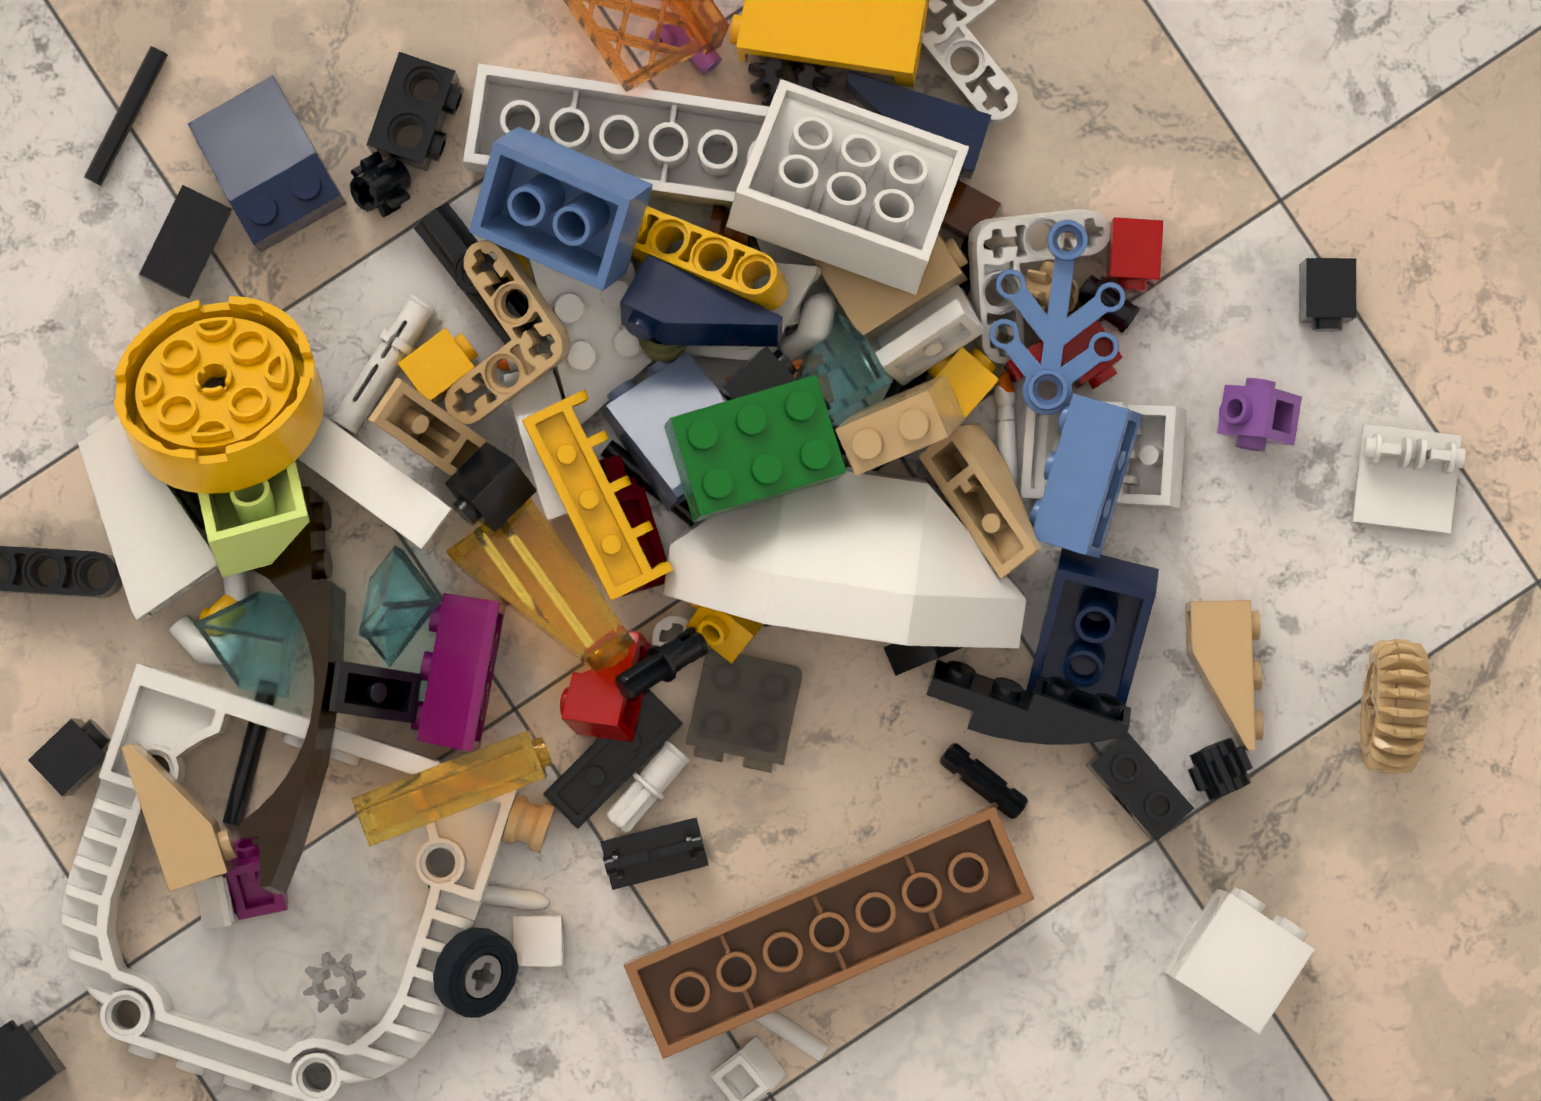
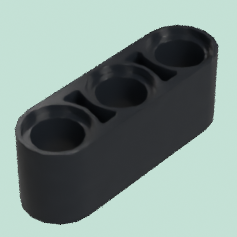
(73, 572)

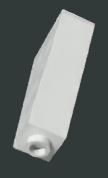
(378, 486)
(147, 525)

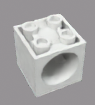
(1240, 957)

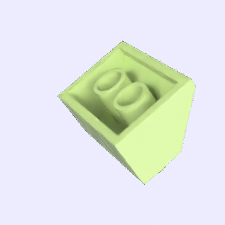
(254, 523)

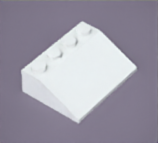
(847, 186)

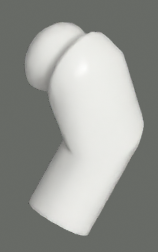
(813, 326)
(193, 642)

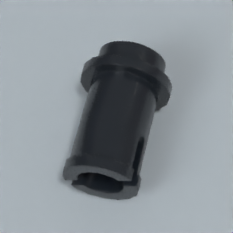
(1110, 298)

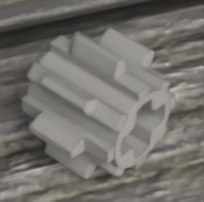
(330, 996)

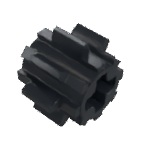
(1220, 769)

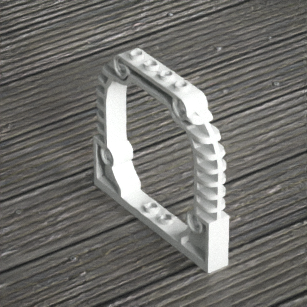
(170, 720)

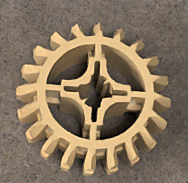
(1394, 706)

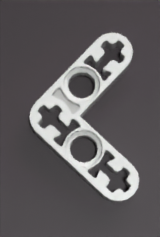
(957, 37)
(986, 266)

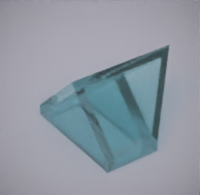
(844, 366)
(395, 605)
(256, 642)

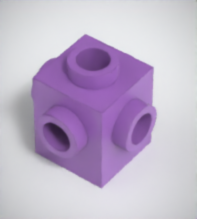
(1258, 415)

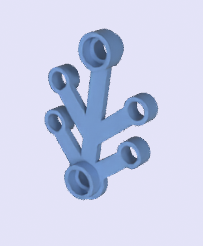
(1054, 327)

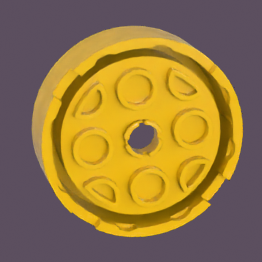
(218, 434)

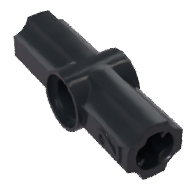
(448, 241)

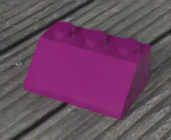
(459, 671)

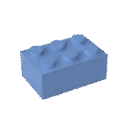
(560, 208)

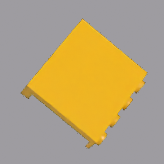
(836, 33)

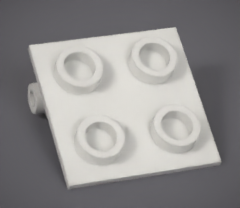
(1407, 478)

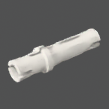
(383, 364)

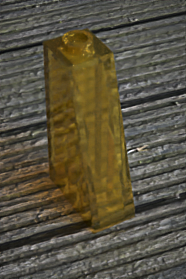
(544, 583)
(452, 787)

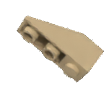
(1222, 652)

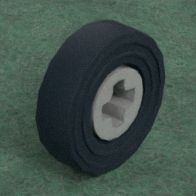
(454, 968)

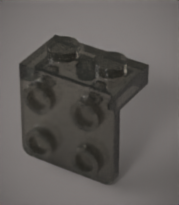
(744, 710)

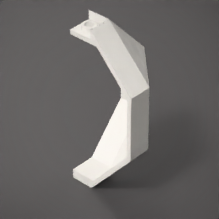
(851, 560)

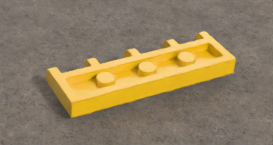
(590, 497)

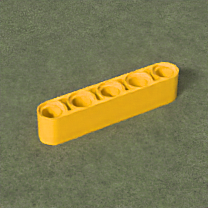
(702, 249)

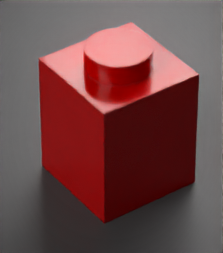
(1134, 253)

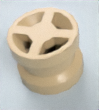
(528, 823)

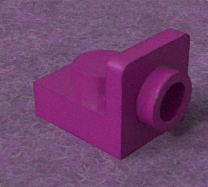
(244, 884)

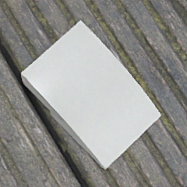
(1154, 464)

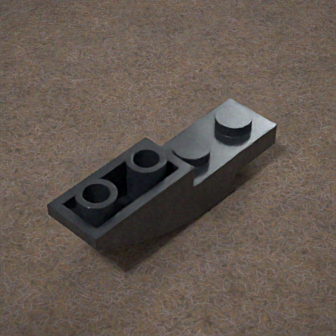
(1047, 715)

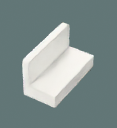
(928, 335)

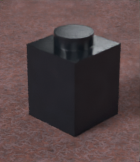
(1327, 292)
(489, 488)
(72, 755)

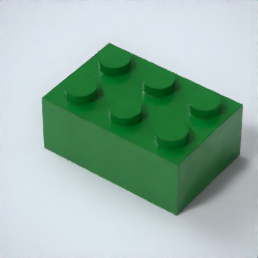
(754, 448)

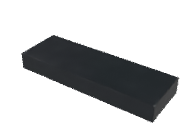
(611, 763)

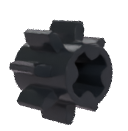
(380, 184)

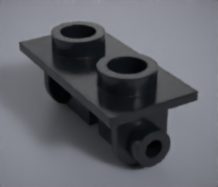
(654, 853)

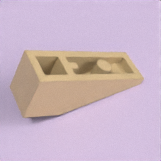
(425, 428)
(983, 496)
(181, 829)

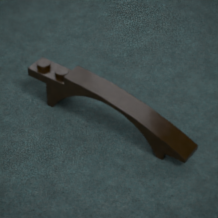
(286, 816)

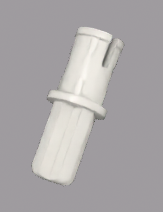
(647, 787)

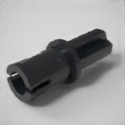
(662, 663)

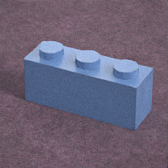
(1085, 475)

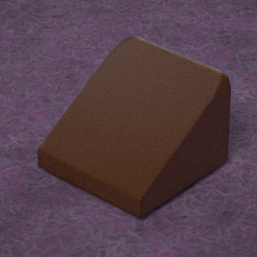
(967, 209)

